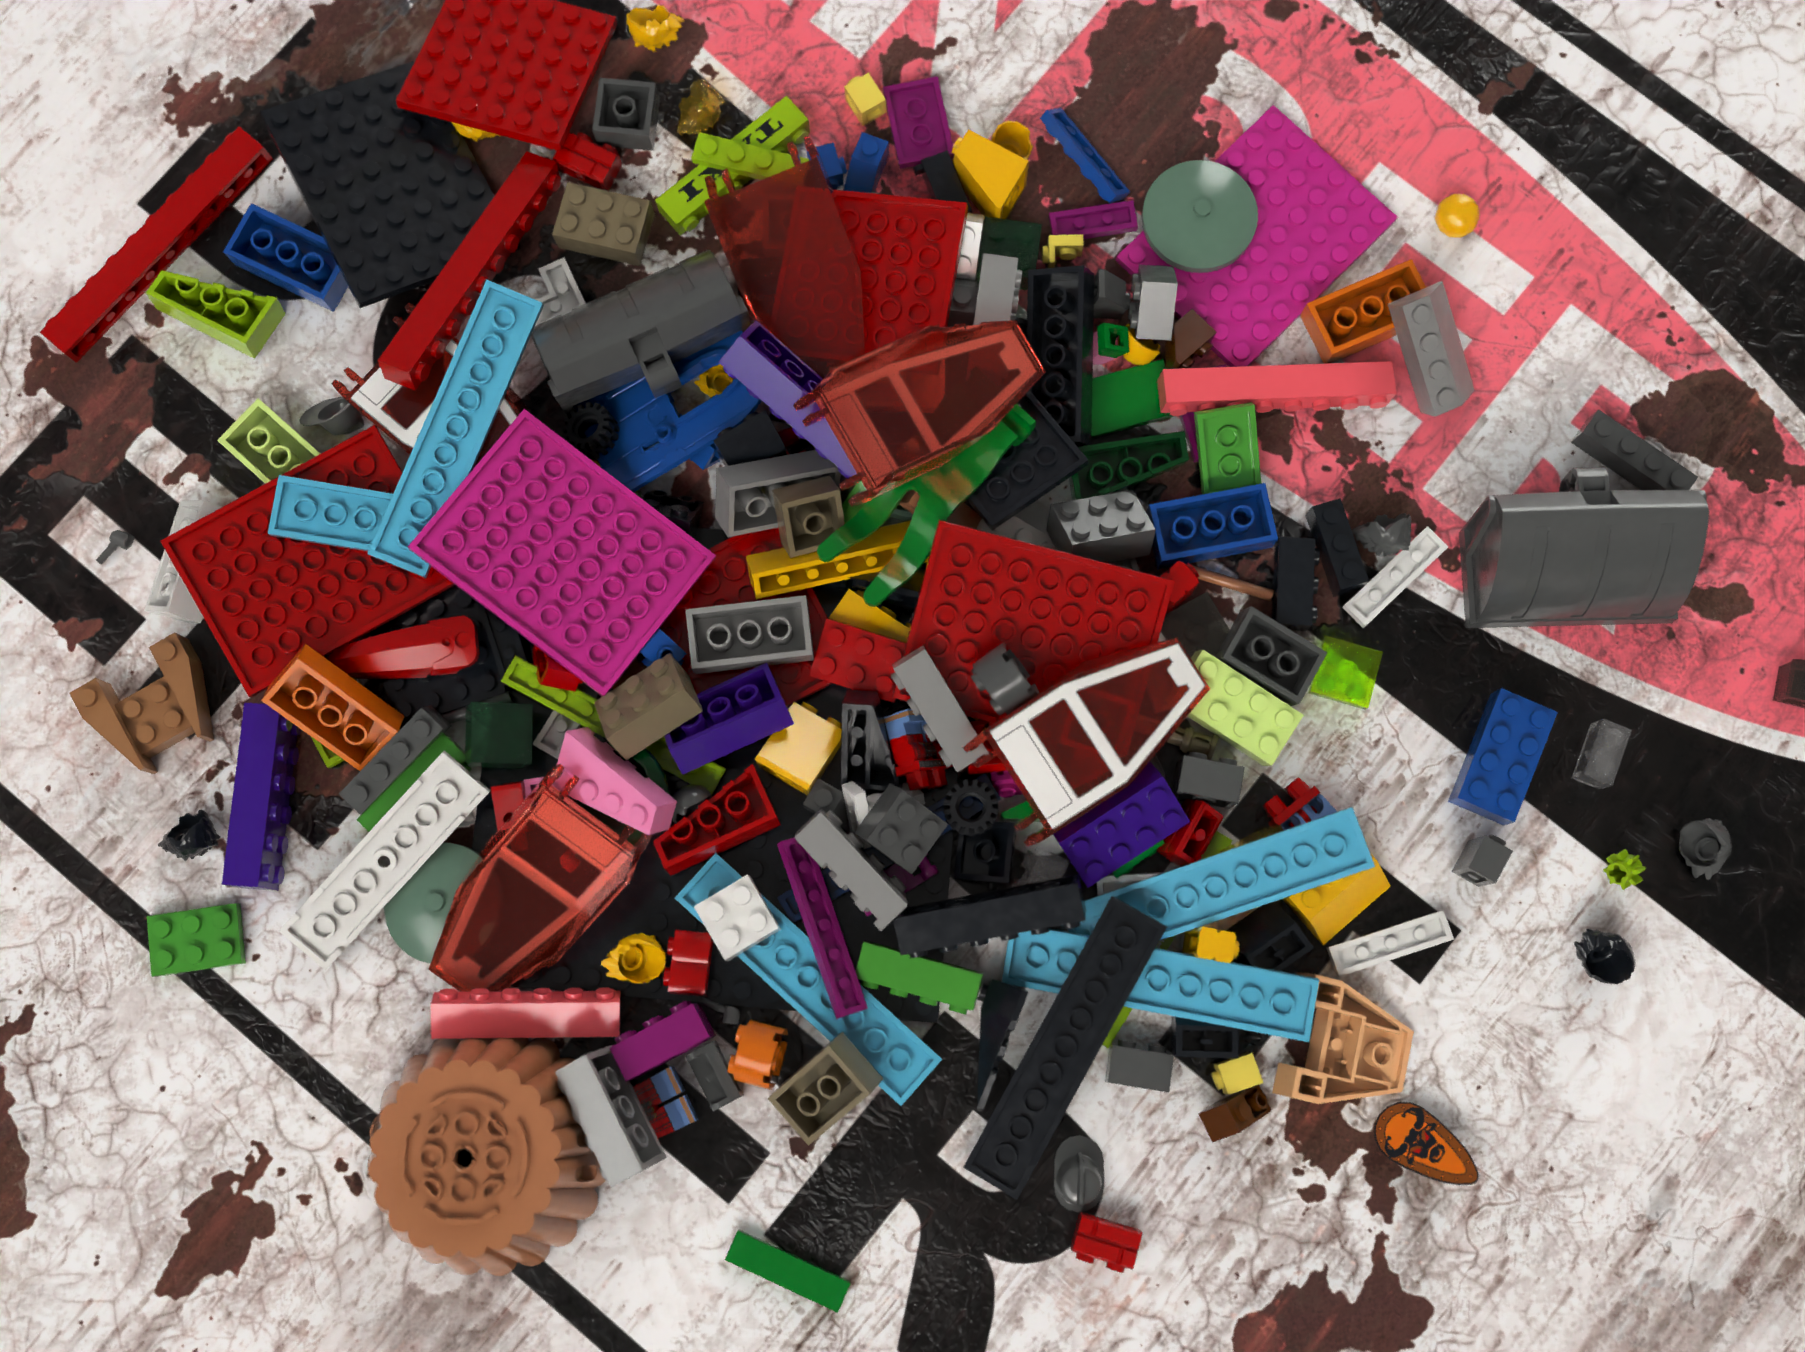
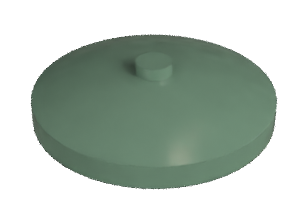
(1199, 216)
(422, 905)

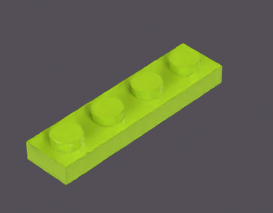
(740, 157)

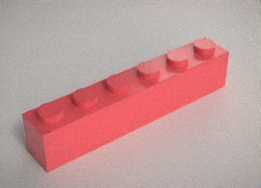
(525, 1013)

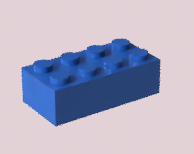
(287, 257)
(1212, 525)
(1503, 757)

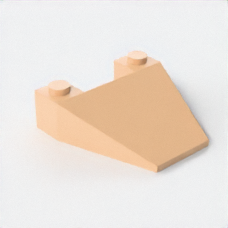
(1351, 1050)

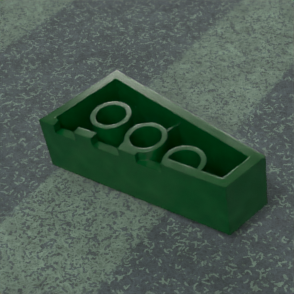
(1127, 463)

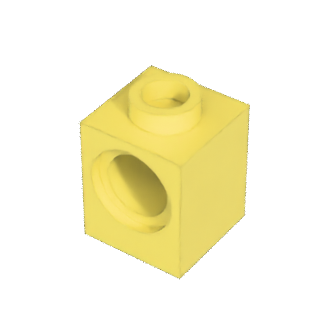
(865, 98)
(1236, 1074)

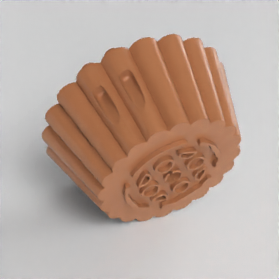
(528, 1152)

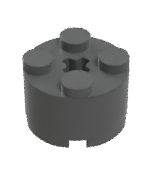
(1004, 679)

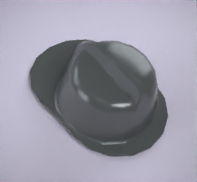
(333, 415)
(1078, 1173)

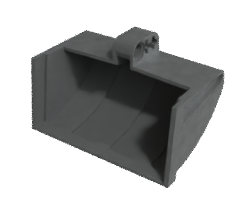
(639, 331)
(1582, 555)

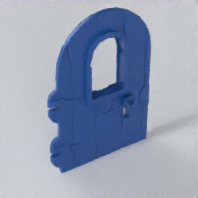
(651, 420)

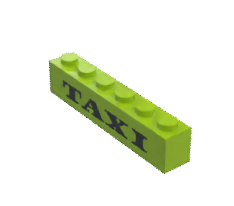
(684, 202)

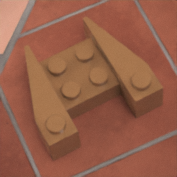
(155, 714)

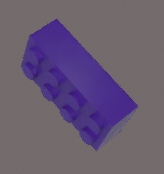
(731, 718)
(1122, 827)

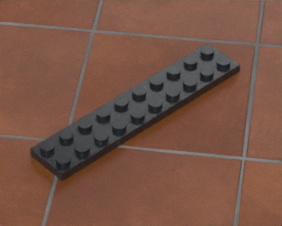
(1065, 1047)

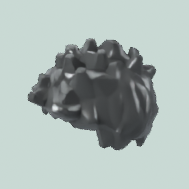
(1385, 534)
(1705, 846)

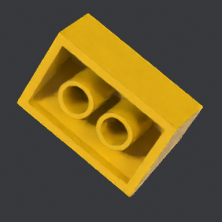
(1335, 904)

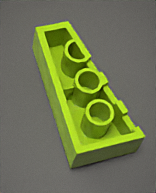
(220, 312)

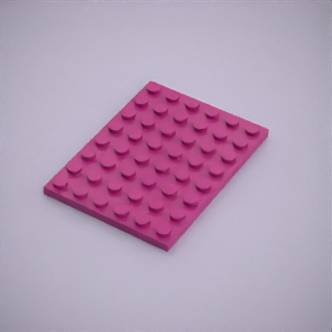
(1306, 236)
(562, 552)

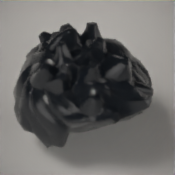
(191, 836)
(1605, 956)

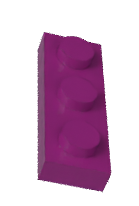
(1095, 220)

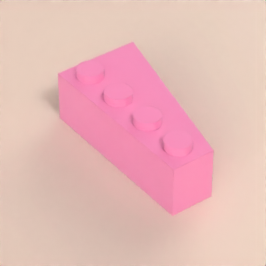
(612, 784)

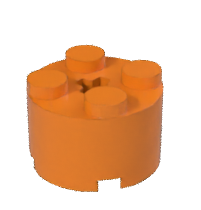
(758, 1054)

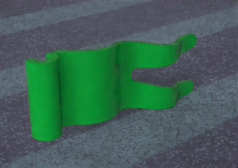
(939, 496)

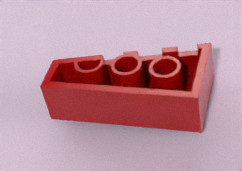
(720, 823)

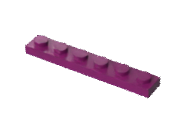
(823, 929)

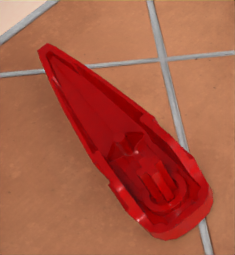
(412, 652)

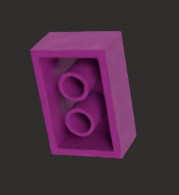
(661, 1040)

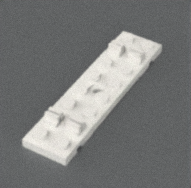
(407, 837)

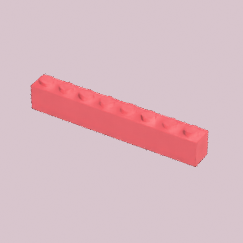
(1277, 387)

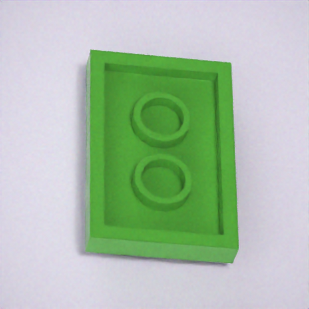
(1227, 447)
(196, 939)

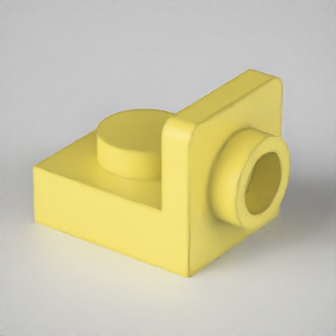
(1062, 246)

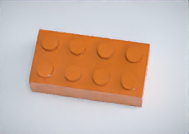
(1359, 313)
(333, 708)

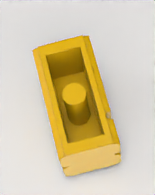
(1211, 944)

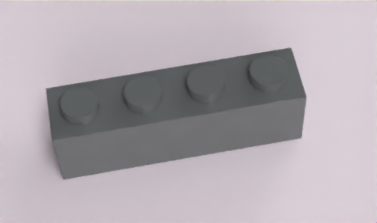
(1631, 455)
(395, 758)

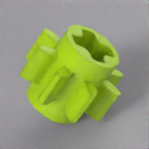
(1624, 869)

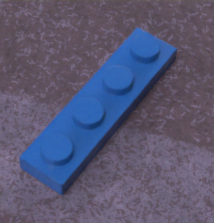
(1084, 154)

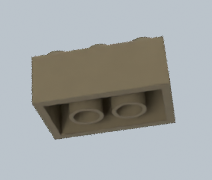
(603, 224)
(647, 706)
(825, 1088)

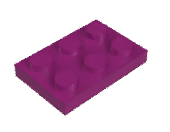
(917, 120)

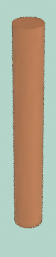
(1234, 584)

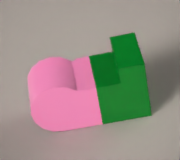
(1104, 343)

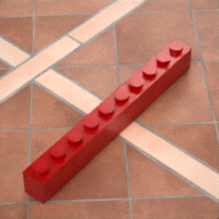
(156, 244)
(460, 282)

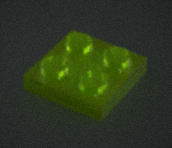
(1346, 673)

